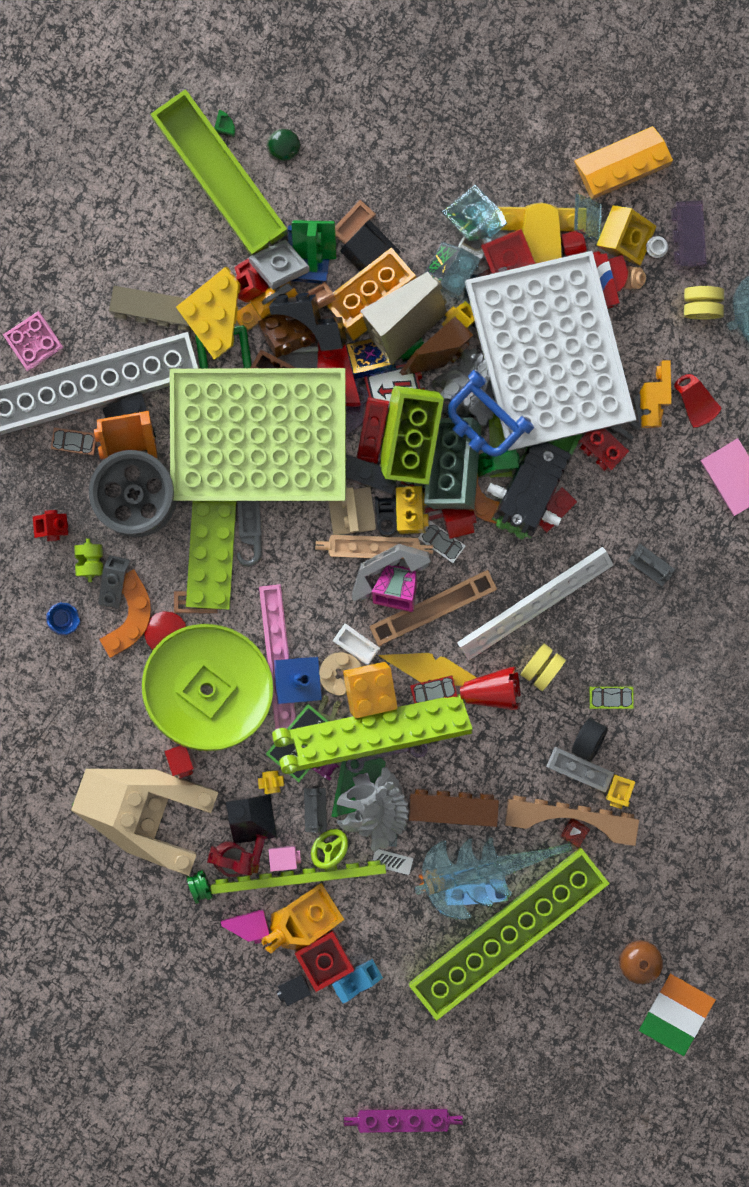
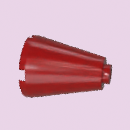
(493, 690)

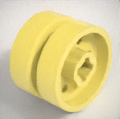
(704, 302)
(543, 667)

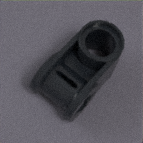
(386, 514)

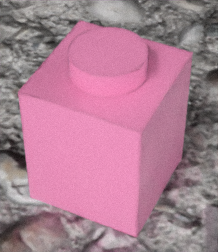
(284, 858)

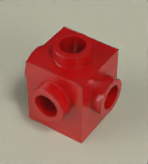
(50, 525)

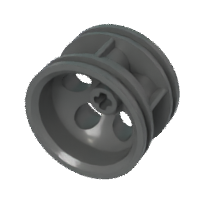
(113, 471)

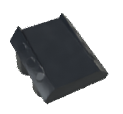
(367, 246)

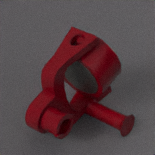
(233, 859)

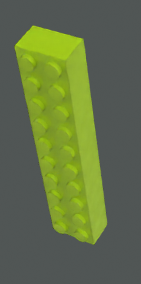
(508, 933)

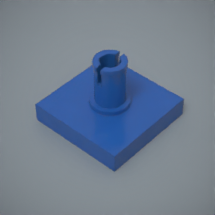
(297, 680)

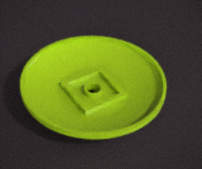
(213, 658)

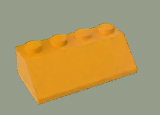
(623, 162)
(366, 287)

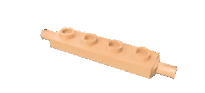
(366, 546)

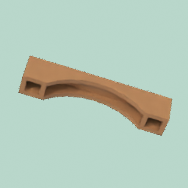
(433, 608)
(525, 814)

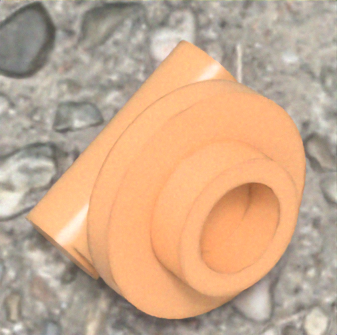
(636, 278)

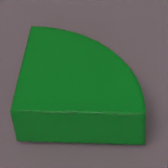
(224, 124)

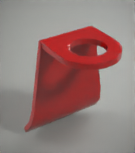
(698, 402)

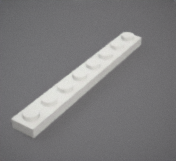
(535, 603)

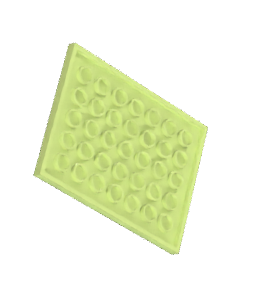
(258, 434)

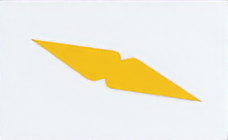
(424, 667)

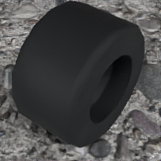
(589, 740)

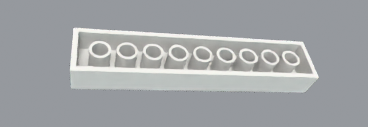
(93, 383)

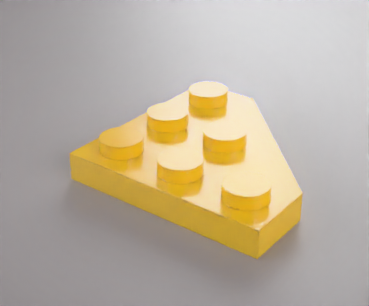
(213, 312)

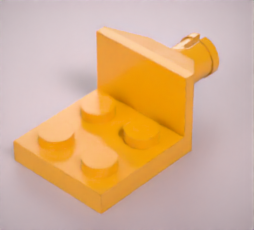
(303, 921)

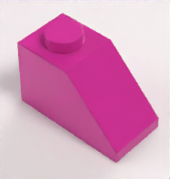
(249, 926)

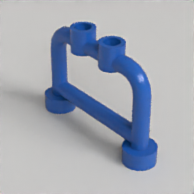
(463, 428)

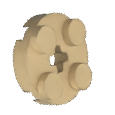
(328, 671)

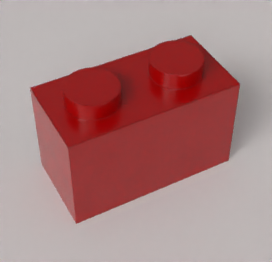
(180, 761)

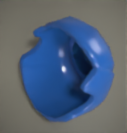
(62, 619)

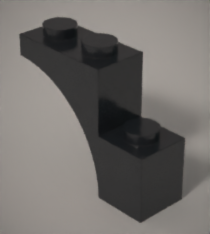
(305, 308)

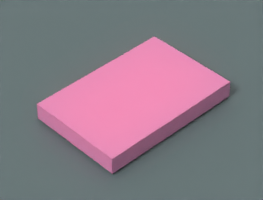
(730, 475)

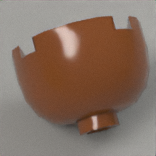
(641, 962)

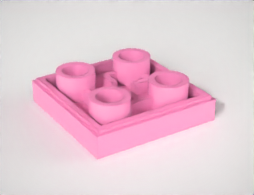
(33, 341)

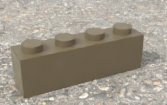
(146, 307)

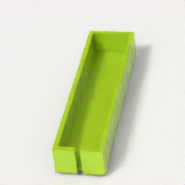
(219, 173)

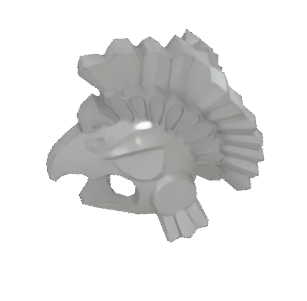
(457, 378)
(379, 807)

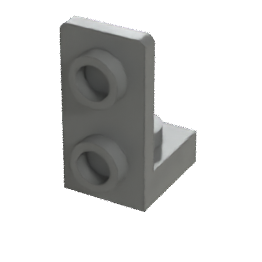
(113, 581)

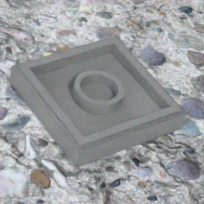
(279, 264)

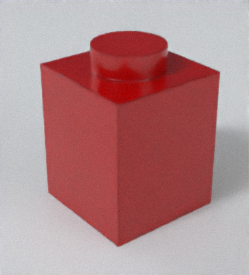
(459, 522)

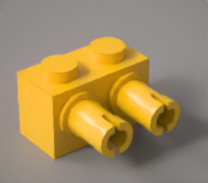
(411, 510)

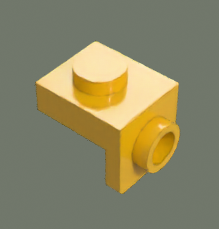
(620, 791)

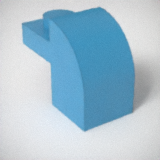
(362, 978)

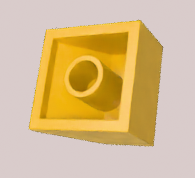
(626, 234)

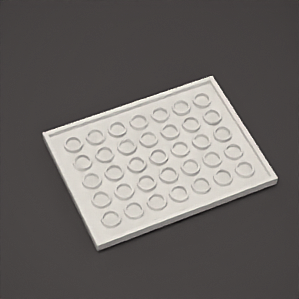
(551, 348)

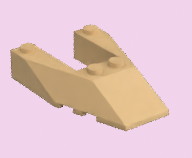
(130, 806)

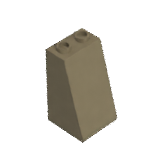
(404, 315)

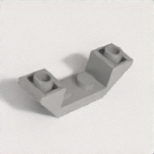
(414, 558)

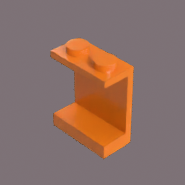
(125, 433)

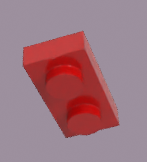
(559, 505)

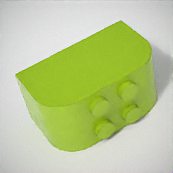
(411, 434)

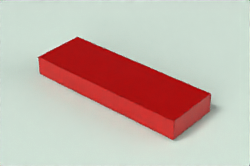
(372, 430)

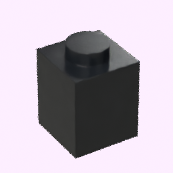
(293, 989)

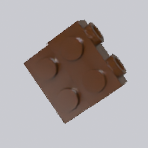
(285, 334)

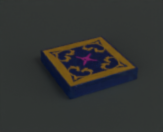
(367, 359)

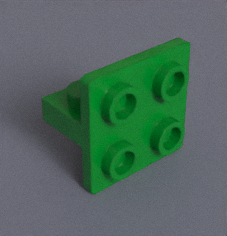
(314, 241)

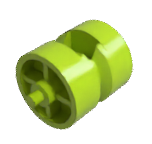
(88, 560)

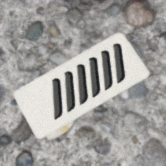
(394, 861)

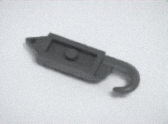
(250, 530)

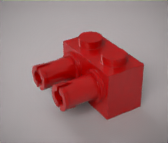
(603, 448)

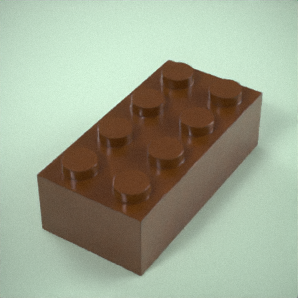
(453, 809)

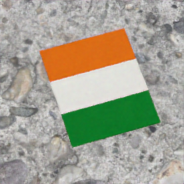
(677, 1015)

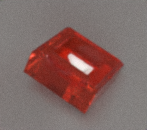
(575, 833)

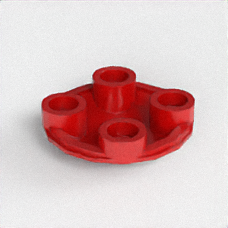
(161, 626)

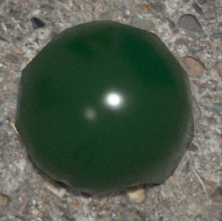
(283, 145)

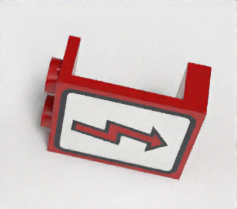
(382, 384)

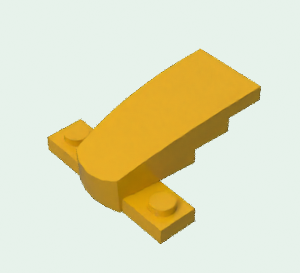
(541, 227)

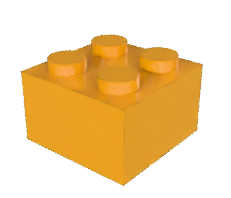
(370, 689)

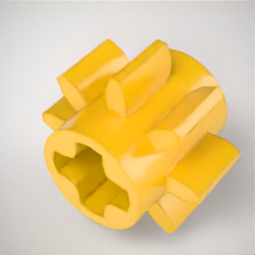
(271, 782)

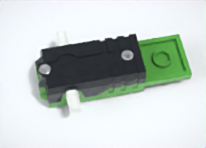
(533, 487)

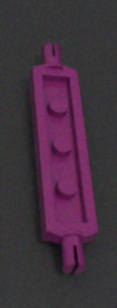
(403, 1120)

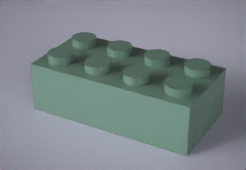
(453, 469)

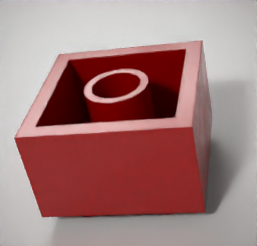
(324, 961)

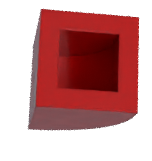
(573, 243)

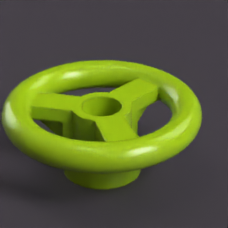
(333, 850)

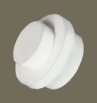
(657, 247)

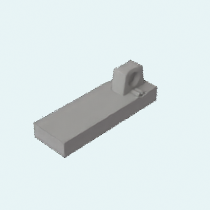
(580, 769)

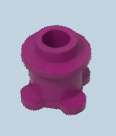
(326, 770)

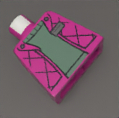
(396, 587)

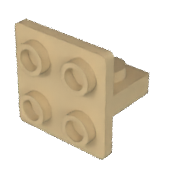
(354, 514)

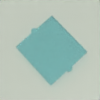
(587, 217)

